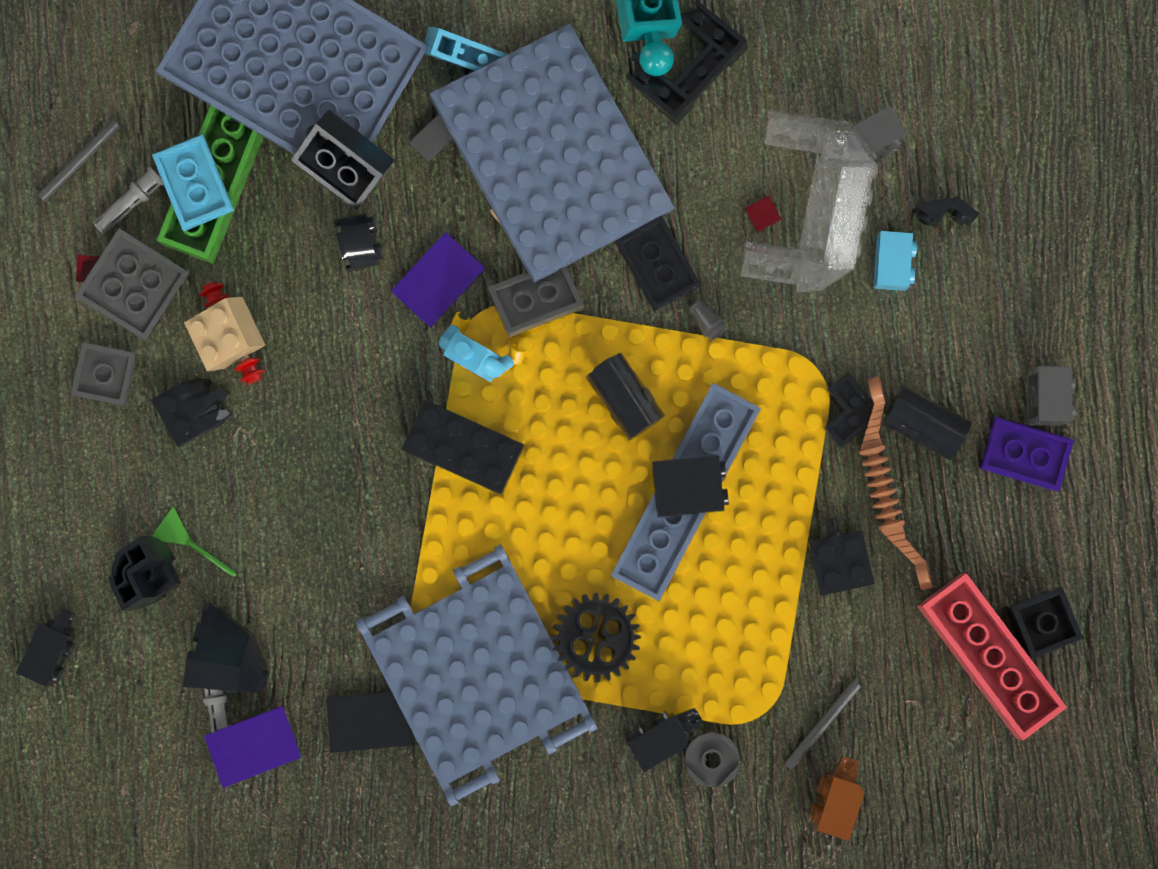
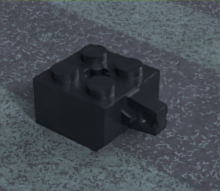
(663, 737)

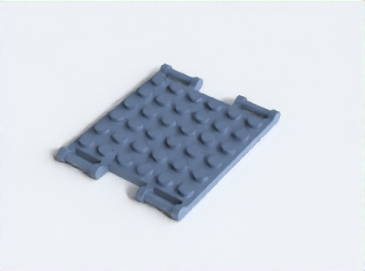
(476, 675)

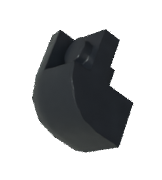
(143, 573)

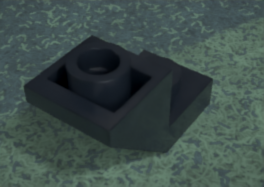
(932, 211)

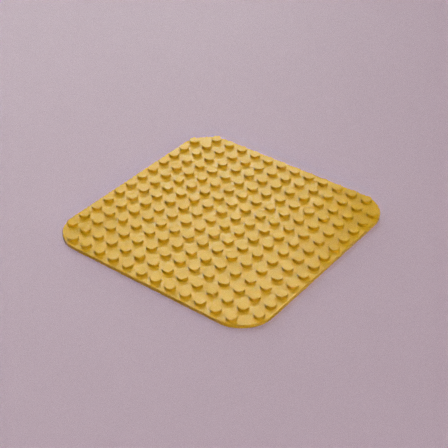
(582, 487)

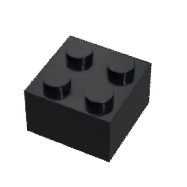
(1044, 622)

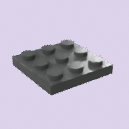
(131, 284)

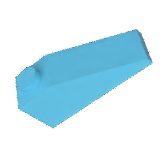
(459, 50)

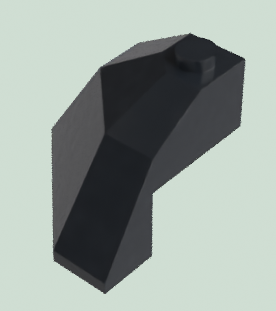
(224, 655)

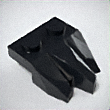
(191, 409)

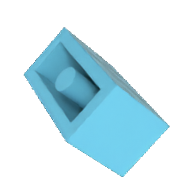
(893, 261)

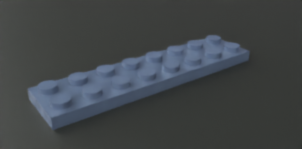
(662, 542)

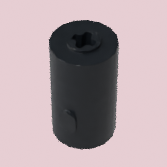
(625, 396)
(926, 423)

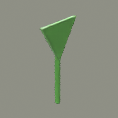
(173, 531)

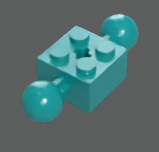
(650, 22)

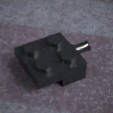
(840, 560)

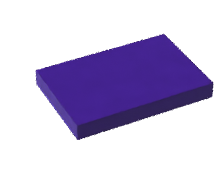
(438, 280)
(1026, 454)
(252, 746)

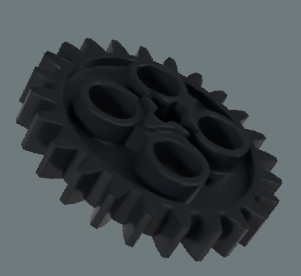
(619, 644)

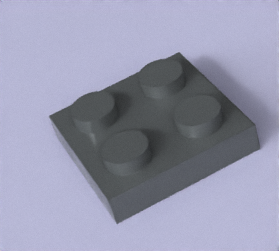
(104, 374)

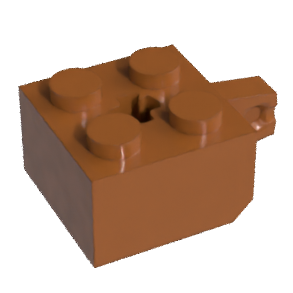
(838, 800)

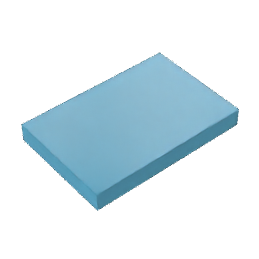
(193, 182)

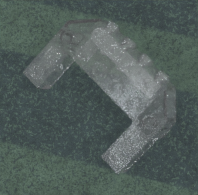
(833, 209)

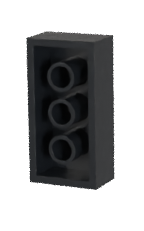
(463, 447)

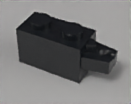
(48, 650)

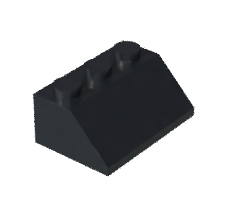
(342, 159)

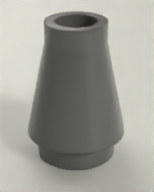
(708, 321)

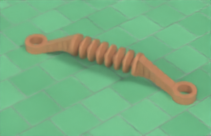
(892, 527)

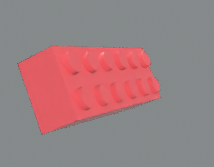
(992, 656)

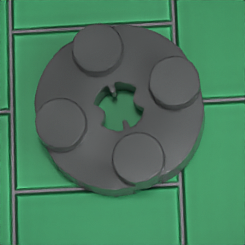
(727, 759)

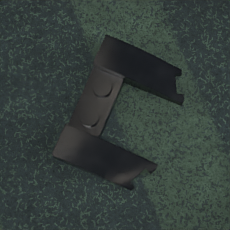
(722, 49)

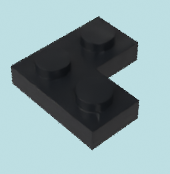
(856, 410)

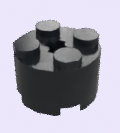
(358, 242)

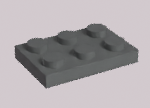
(529, 304)

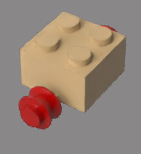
(226, 334)

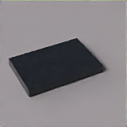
(657, 263)
(366, 722)

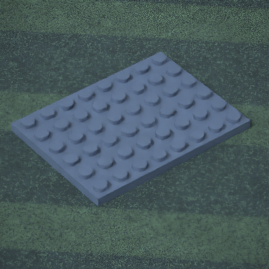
(292, 62)
(551, 152)

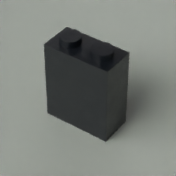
(689, 486)

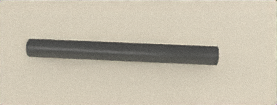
(78, 160)
(822, 725)

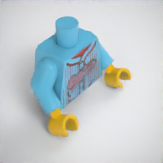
(475, 356)

